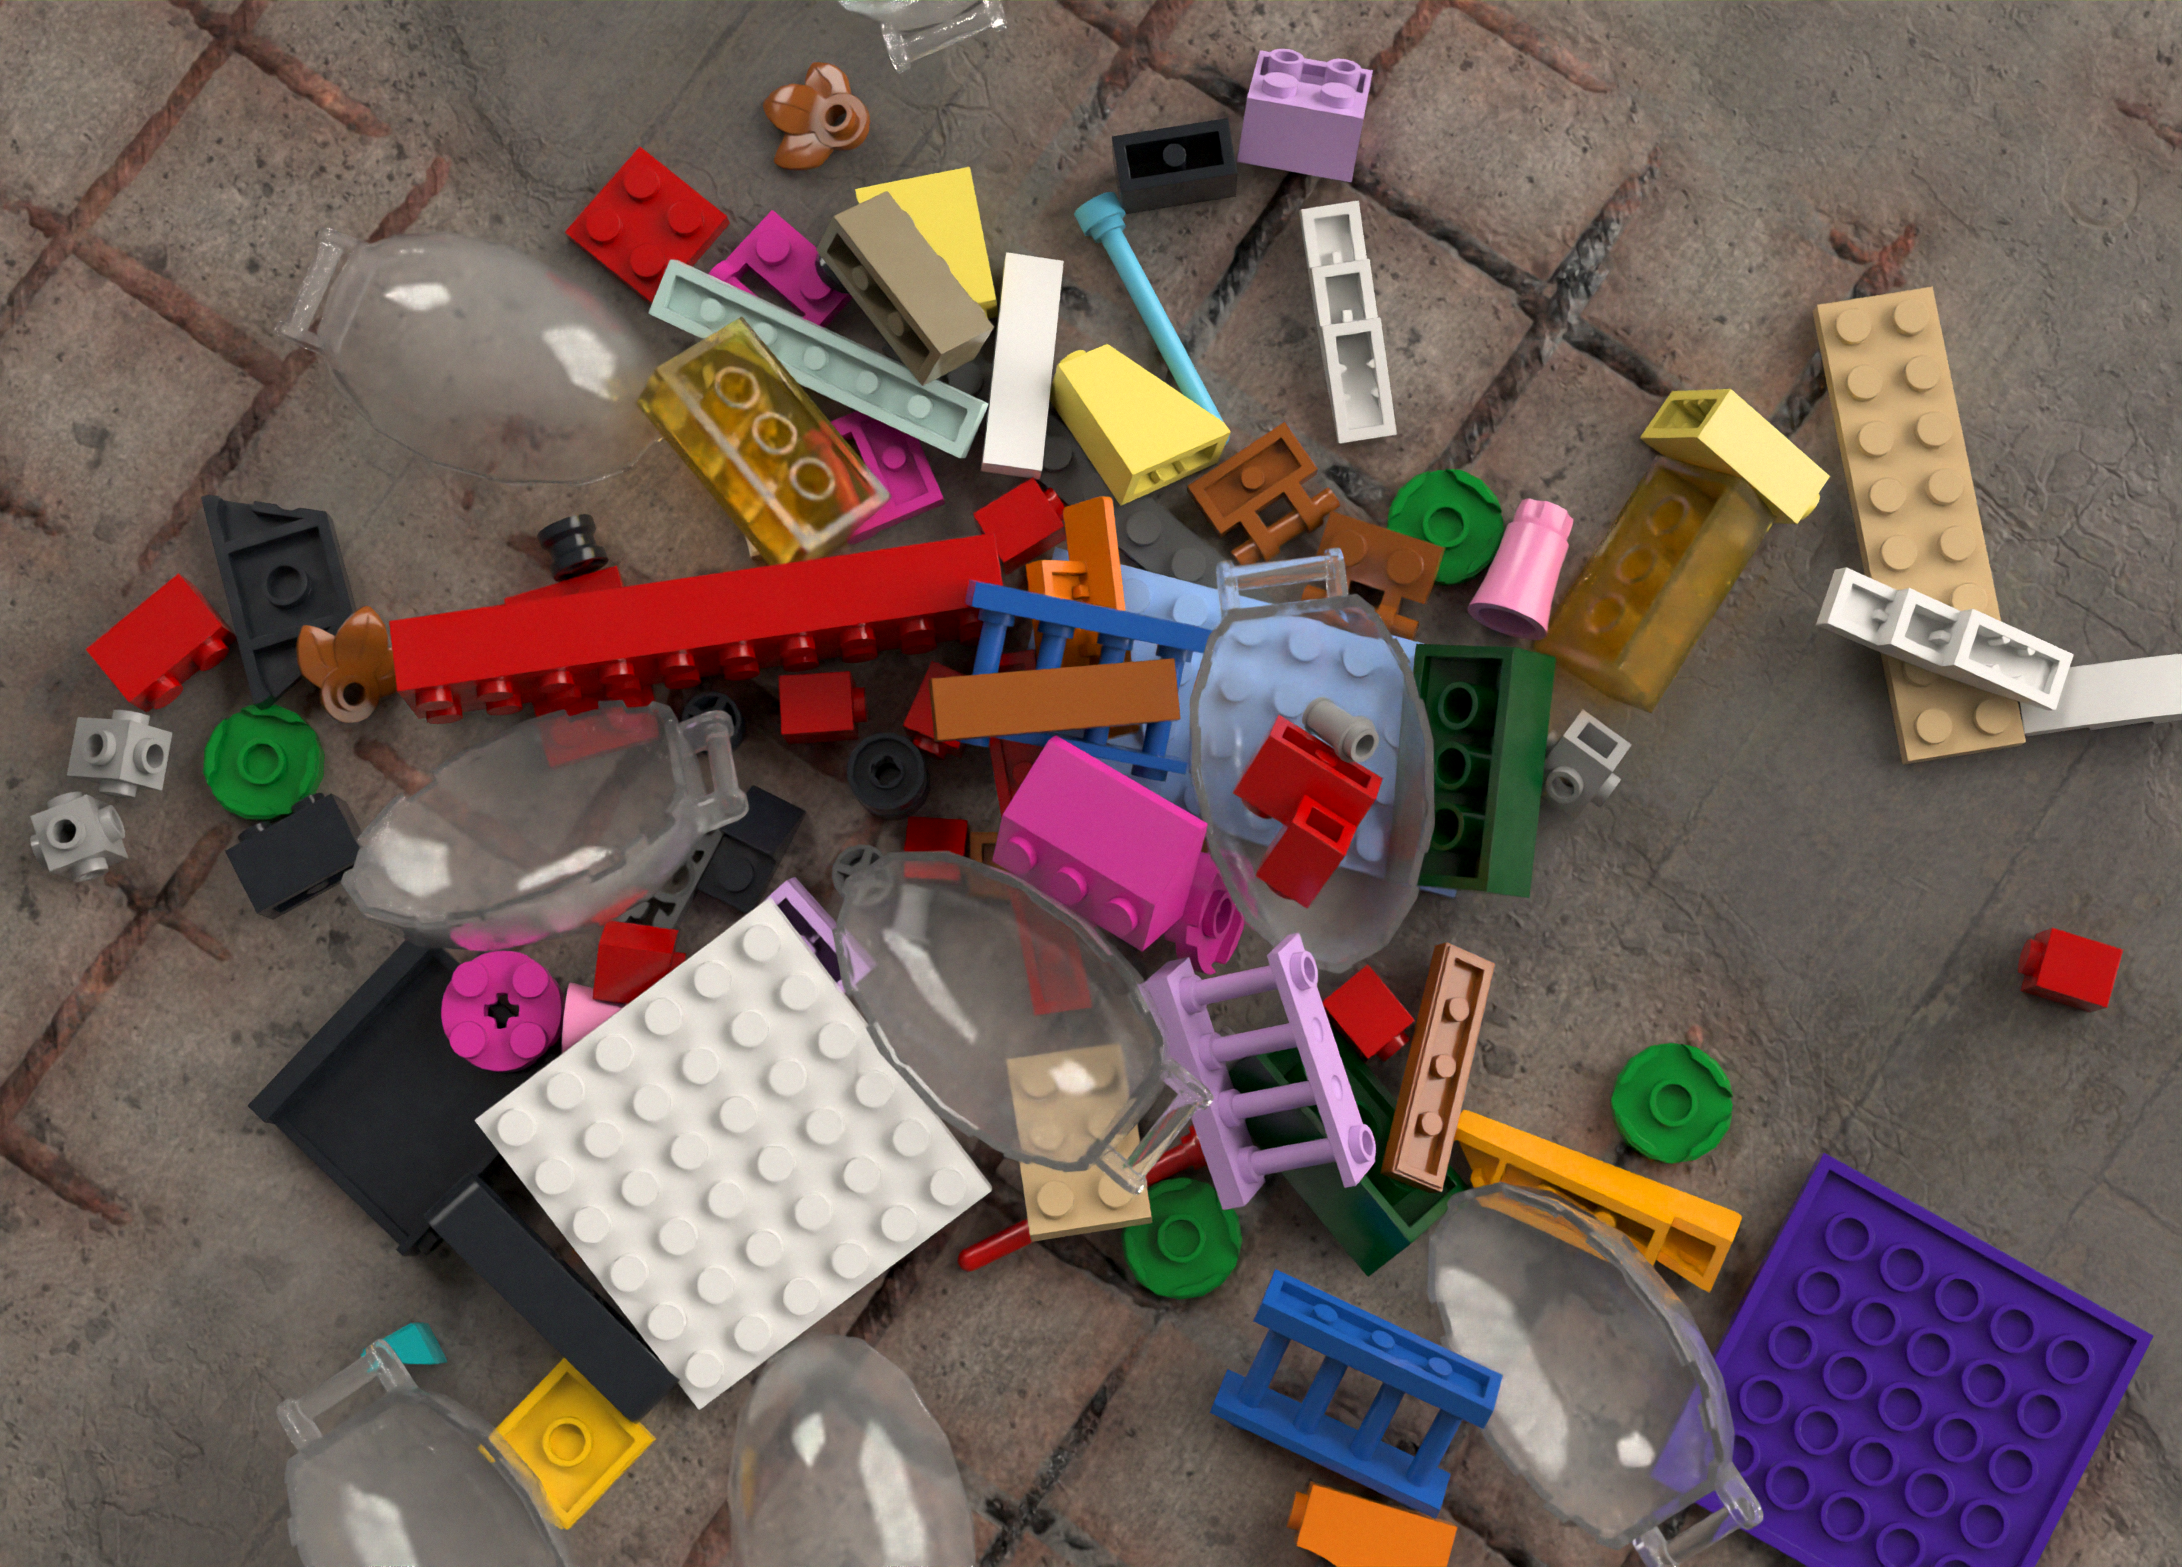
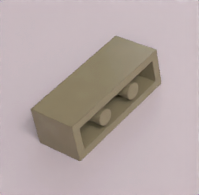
(904, 287)

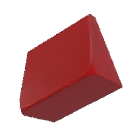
(936, 835)

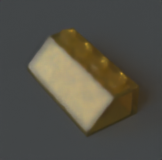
(761, 446)
(1656, 580)

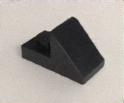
(751, 851)

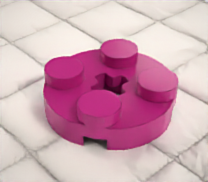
(1209, 922)
(477, 986)

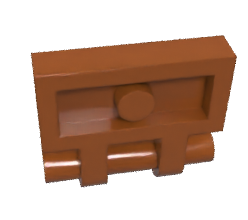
(1252, 482)
(1383, 561)

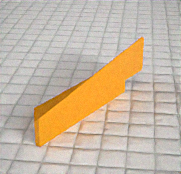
(1658, 1219)

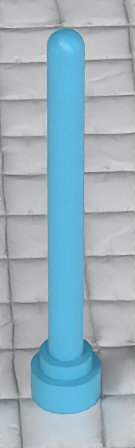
(1104, 221)

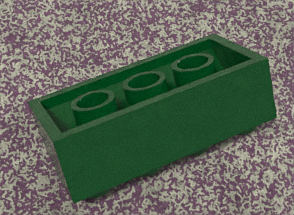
(1489, 759)
(1378, 1213)

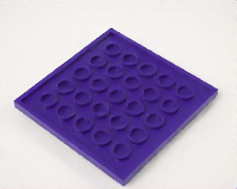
(1911, 1386)

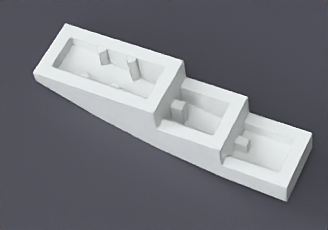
(1348, 322)
(1945, 640)
(2113, 696)

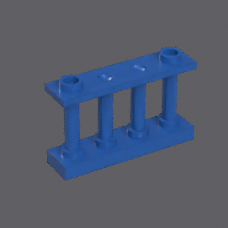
(1116, 634)
(1377, 1349)

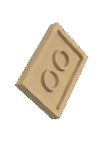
(1081, 1200)

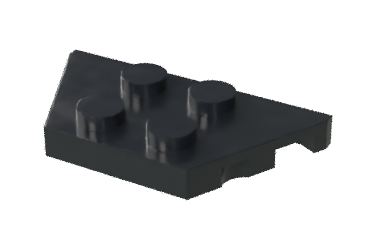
(277, 576)

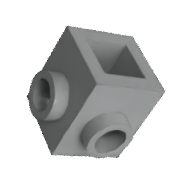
(120, 753)
(1581, 765)
(96, 839)

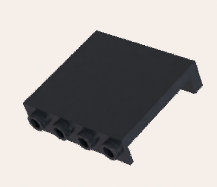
(389, 1099)

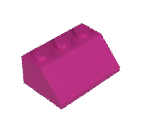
(1101, 844)

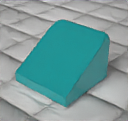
(415, 1345)

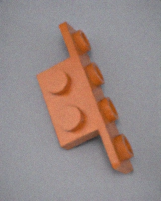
(1087, 577)

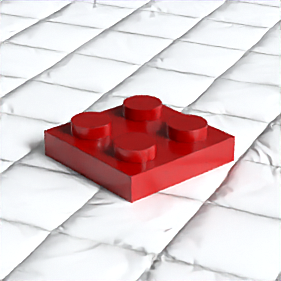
(644, 222)

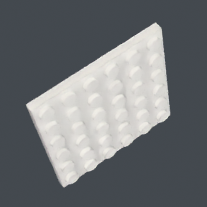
(733, 1153)

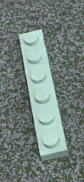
(824, 360)

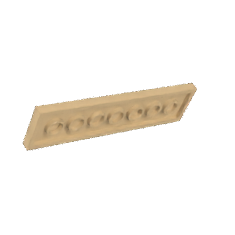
(1913, 503)

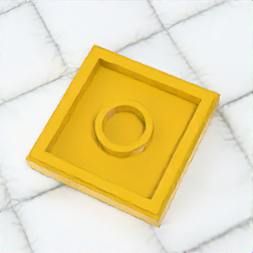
(573, 1440)

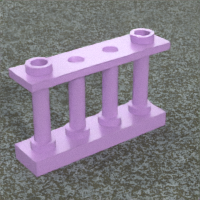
(1231, 1157)

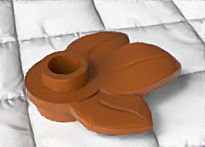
(808, 117)
(354, 655)

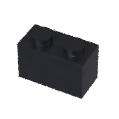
(1174, 166)
(296, 856)

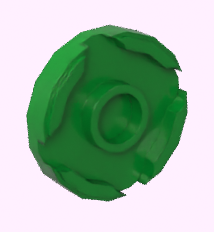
(1454, 513)
(263, 762)
(1671, 1103)
(1187, 1244)

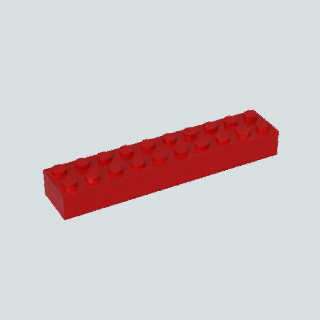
(691, 629)

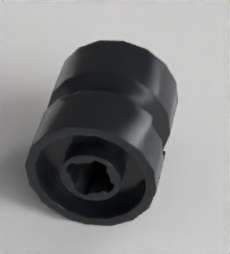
(888, 776)

